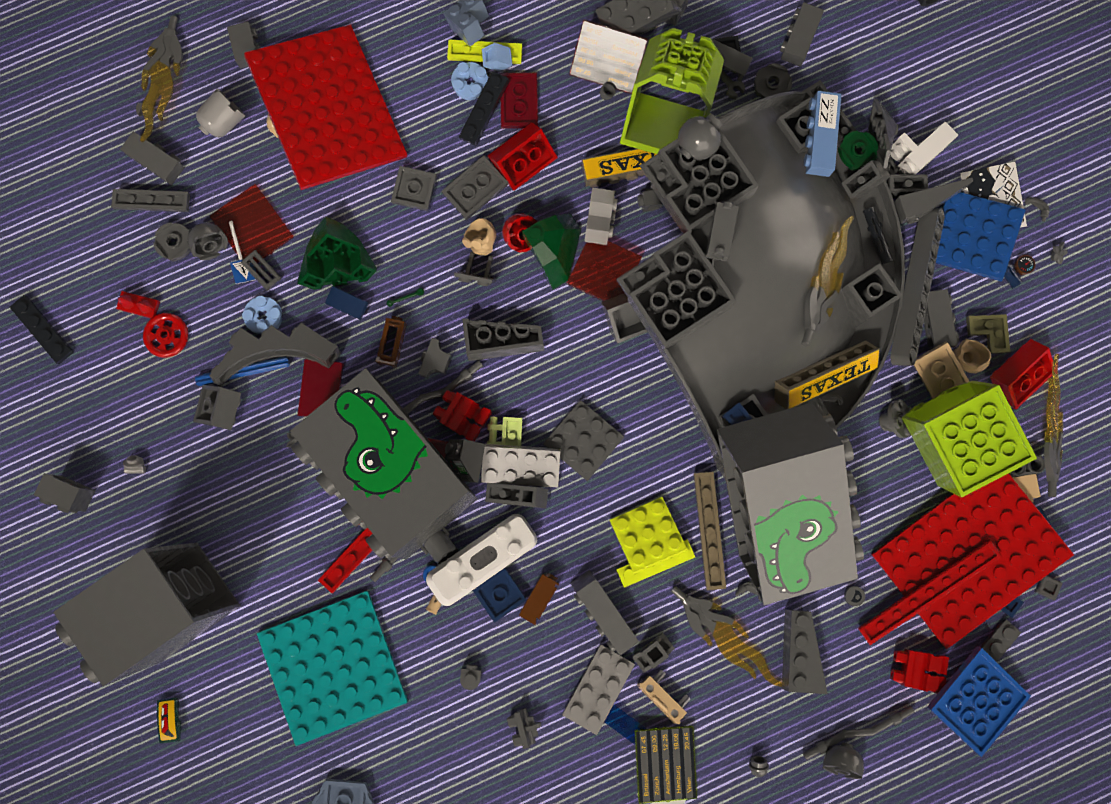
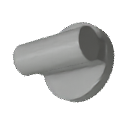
(134, 465)

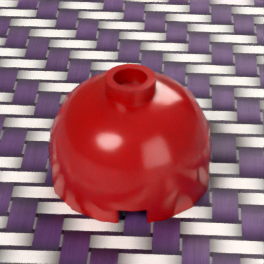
(513, 230)

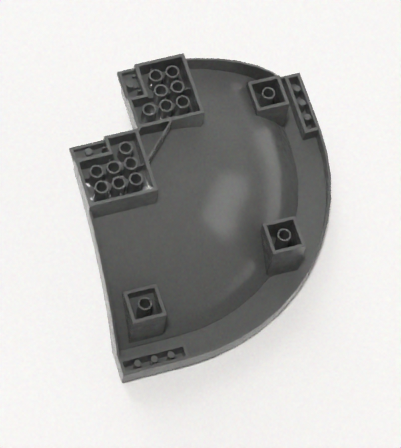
(742, 320)

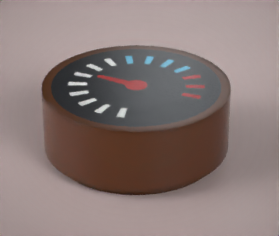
(1024, 265)

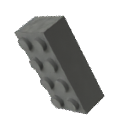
(637, 15)

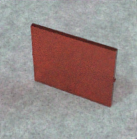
(254, 222)

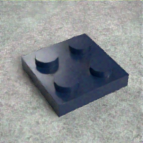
(499, 595)

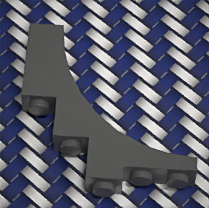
(273, 343)

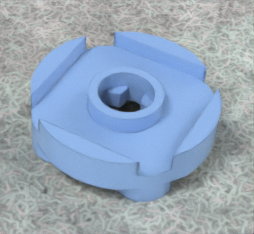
(465, 71)
(258, 305)

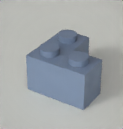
(465, 19)

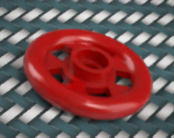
(161, 350)

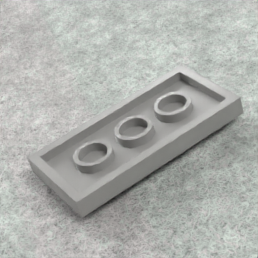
(520, 465)
(598, 689)

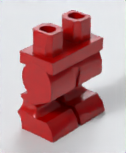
(458, 411)
(914, 667)

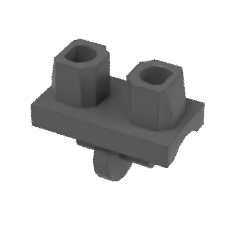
(526, 726)

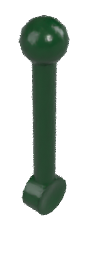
(420, 292)

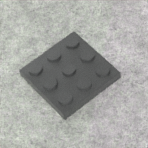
(584, 440)

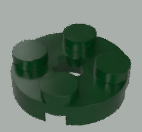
(859, 139)

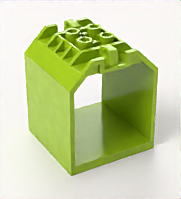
(677, 65)
(968, 437)

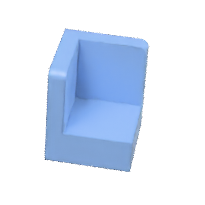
(496, 57)

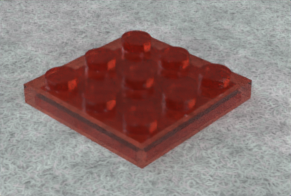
(600, 267)

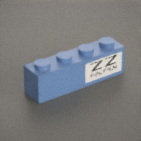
(823, 133)

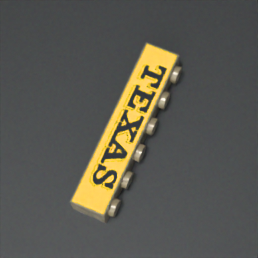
(614, 167)
(826, 375)

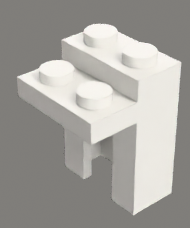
(914, 157)

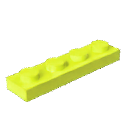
(460, 51)
(628, 578)

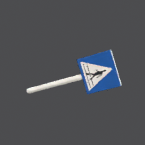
(239, 271)

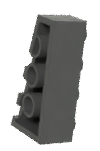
(500, 339)
(604, 612)
(801, 655)

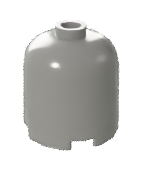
(218, 115)

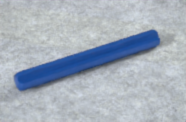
(254, 368)

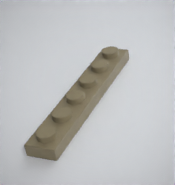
(709, 531)

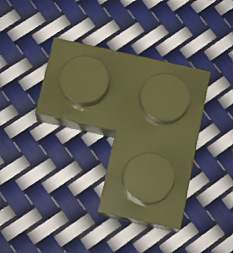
(994, 327)

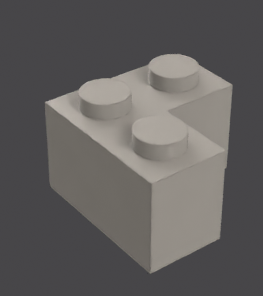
(600, 216)

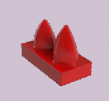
(137, 305)

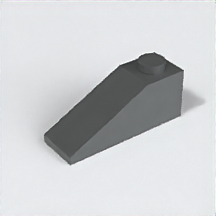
(516, 495)

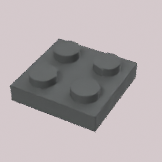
(413, 188)

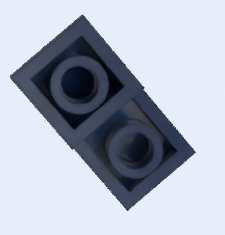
(346, 303)

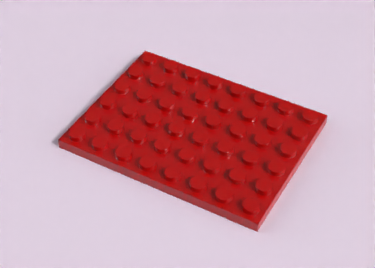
(325, 106)
(956, 528)

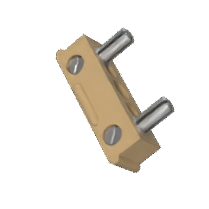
(662, 699)

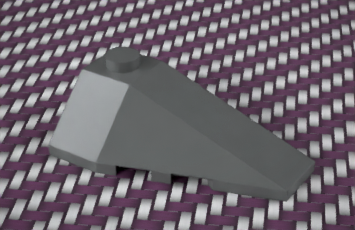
(883, 129)
(917, 204)

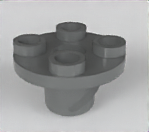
(893, 421)

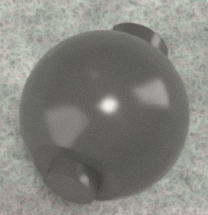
(700, 137)

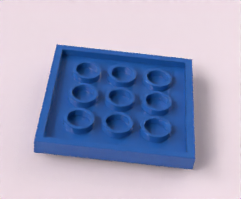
(978, 235)
(979, 701)

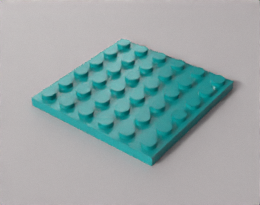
(332, 668)

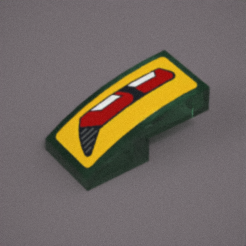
(168, 720)

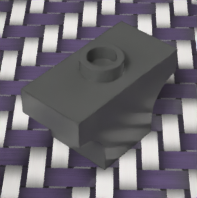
(434, 360)
(653, 653)

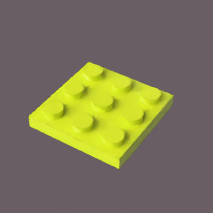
(648, 535)

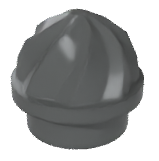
(759, 766)

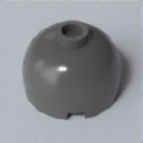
(206, 241)
(845, 761)

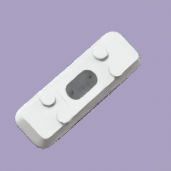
(481, 559)

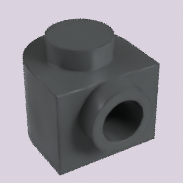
(649, 200)
(470, 676)

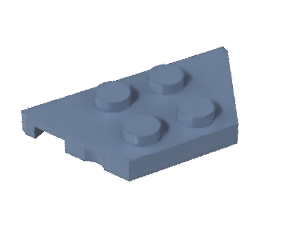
(343, 792)

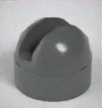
(605, 89)

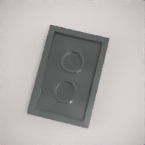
(475, 187)

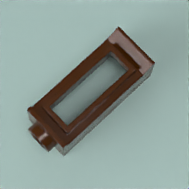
(393, 359)
(539, 598)

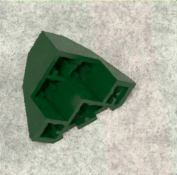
(554, 246)
(334, 257)

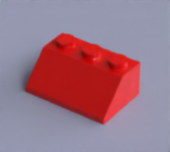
(523, 156)
(1024, 372)

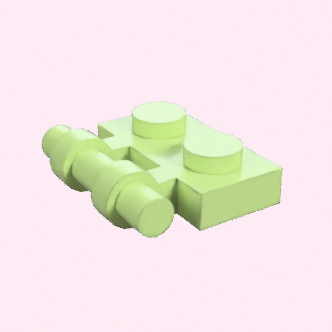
(510, 430)

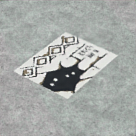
(990, 179)

